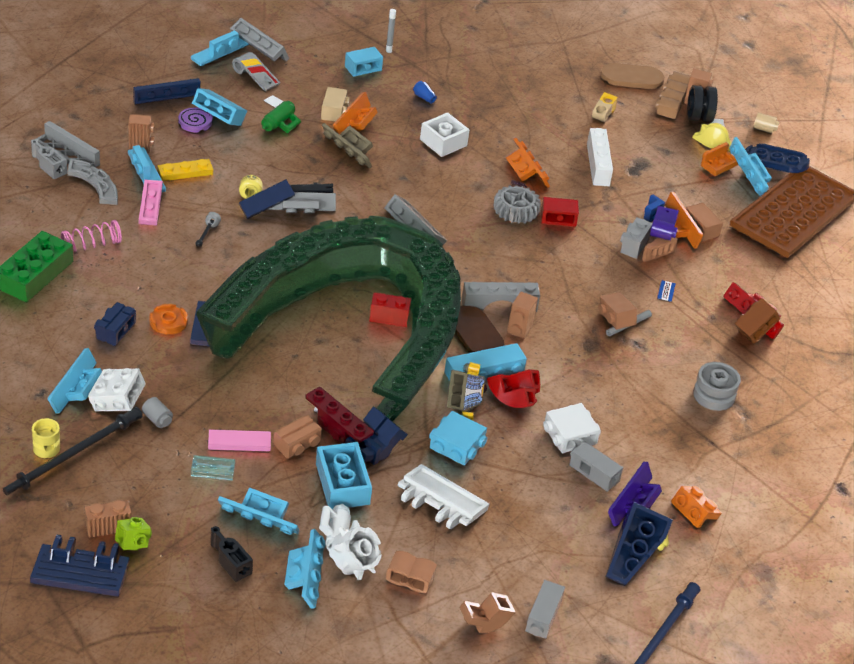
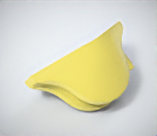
(712, 135)

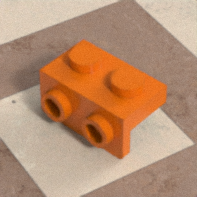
(718, 160)
(695, 505)

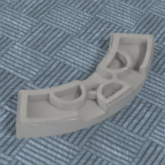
(97, 178)

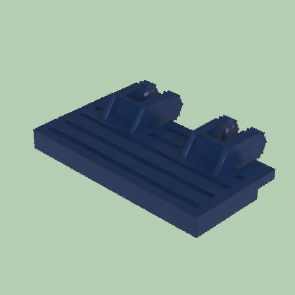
(81, 570)

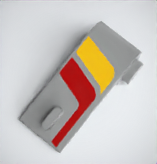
(256, 69)

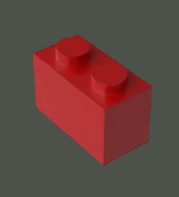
(559, 211)
(390, 309)

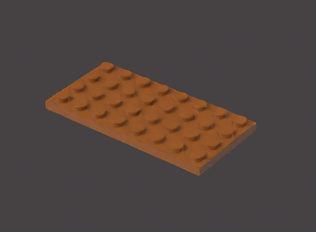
(794, 210)

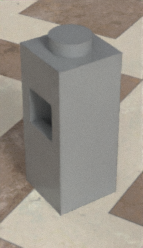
(595, 466)
(545, 609)

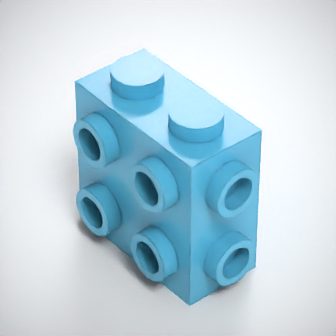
(458, 438)

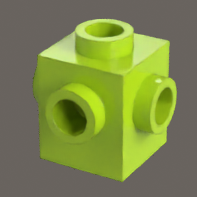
(133, 533)

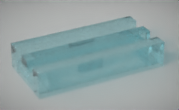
(215, 468)

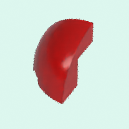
(516, 389)

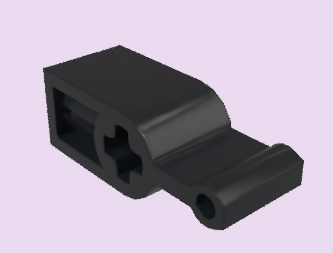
(231, 555)

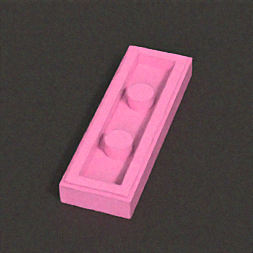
(150, 202)
(239, 440)

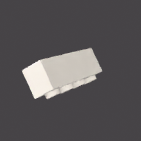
(599, 157)

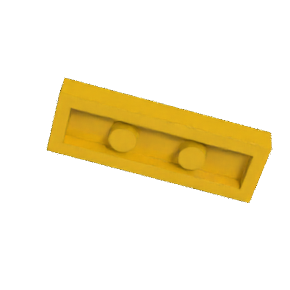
(185, 169)

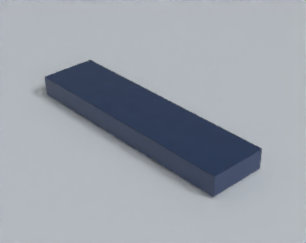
(165, 91)

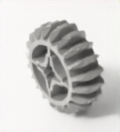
(517, 204)

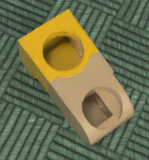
(604, 109)

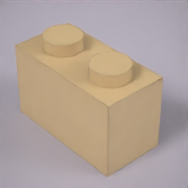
(334, 104)

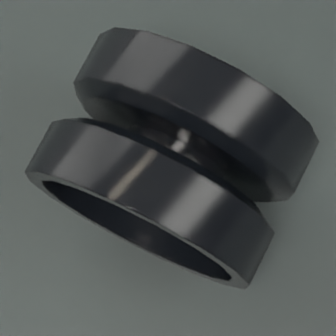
(702, 103)

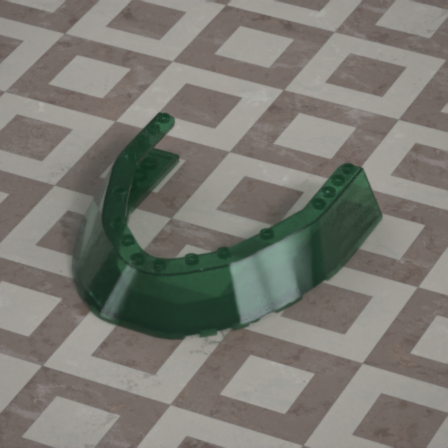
(339, 254)

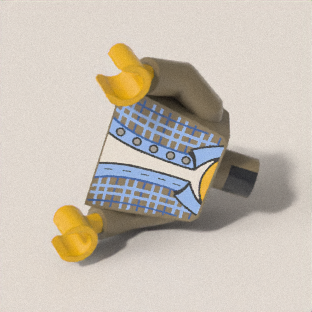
(466, 390)

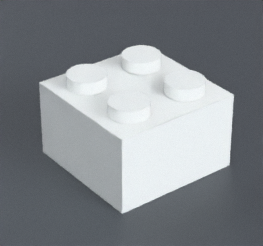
(444, 134)

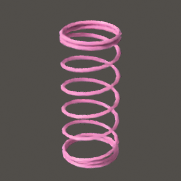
(112, 230)

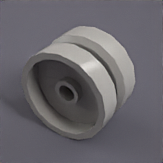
(716, 386)

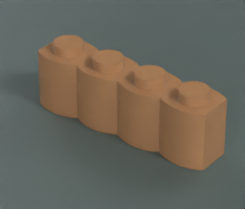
(672, 95)

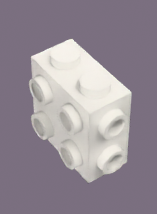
(117, 389)
(571, 427)

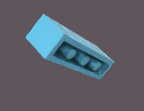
(493, 361)

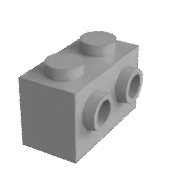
(636, 237)

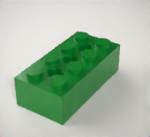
(35, 266)

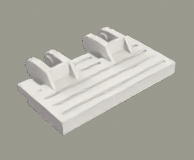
(440, 492)

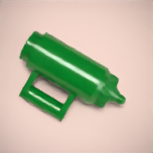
(279, 115)

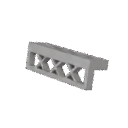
(259, 40)
(71, 144)
(408, 215)

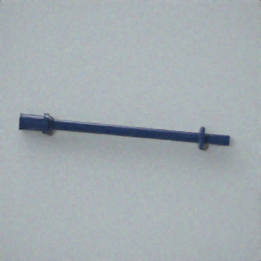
(684, 601)

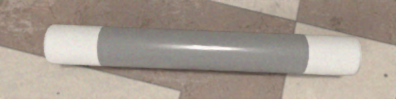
(392, 16)

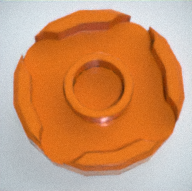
(168, 319)

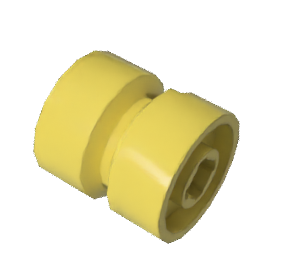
(46, 438)

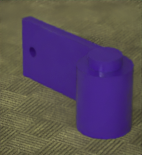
(664, 223)

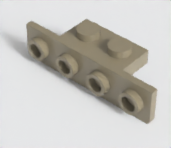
(352, 142)

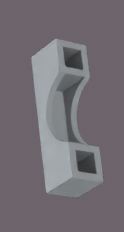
(483, 293)

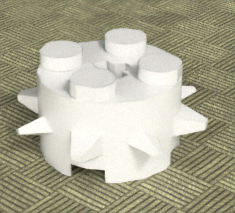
(356, 550)

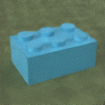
(343, 475)

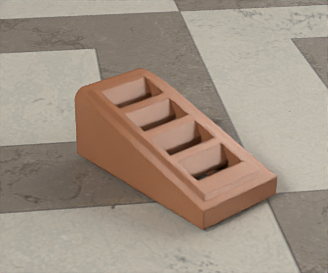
(659, 248)

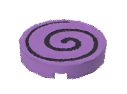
(195, 120)

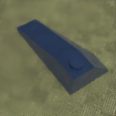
(637, 540)

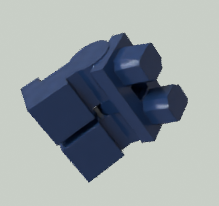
(383, 440)

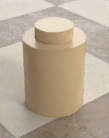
(766, 123)

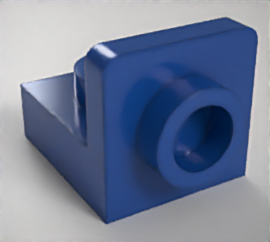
(651, 208)

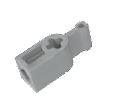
(49, 159)

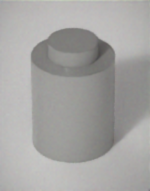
(157, 412)

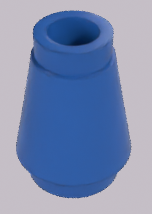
(424, 91)

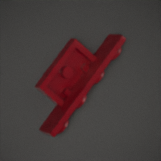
(337, 418)

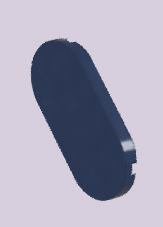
(780, 158)

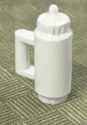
(331, 521)

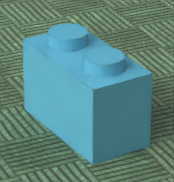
(363, 61)

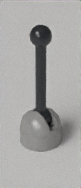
(210, 224)

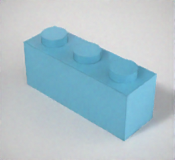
(219, 107)

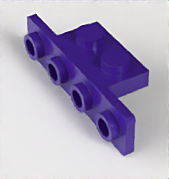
(635, 491)

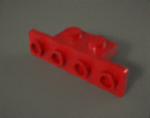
(742, 301)

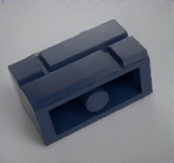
(115, 323)

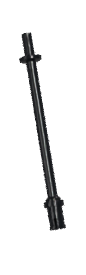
(122, 421)

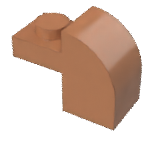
(490, 615)

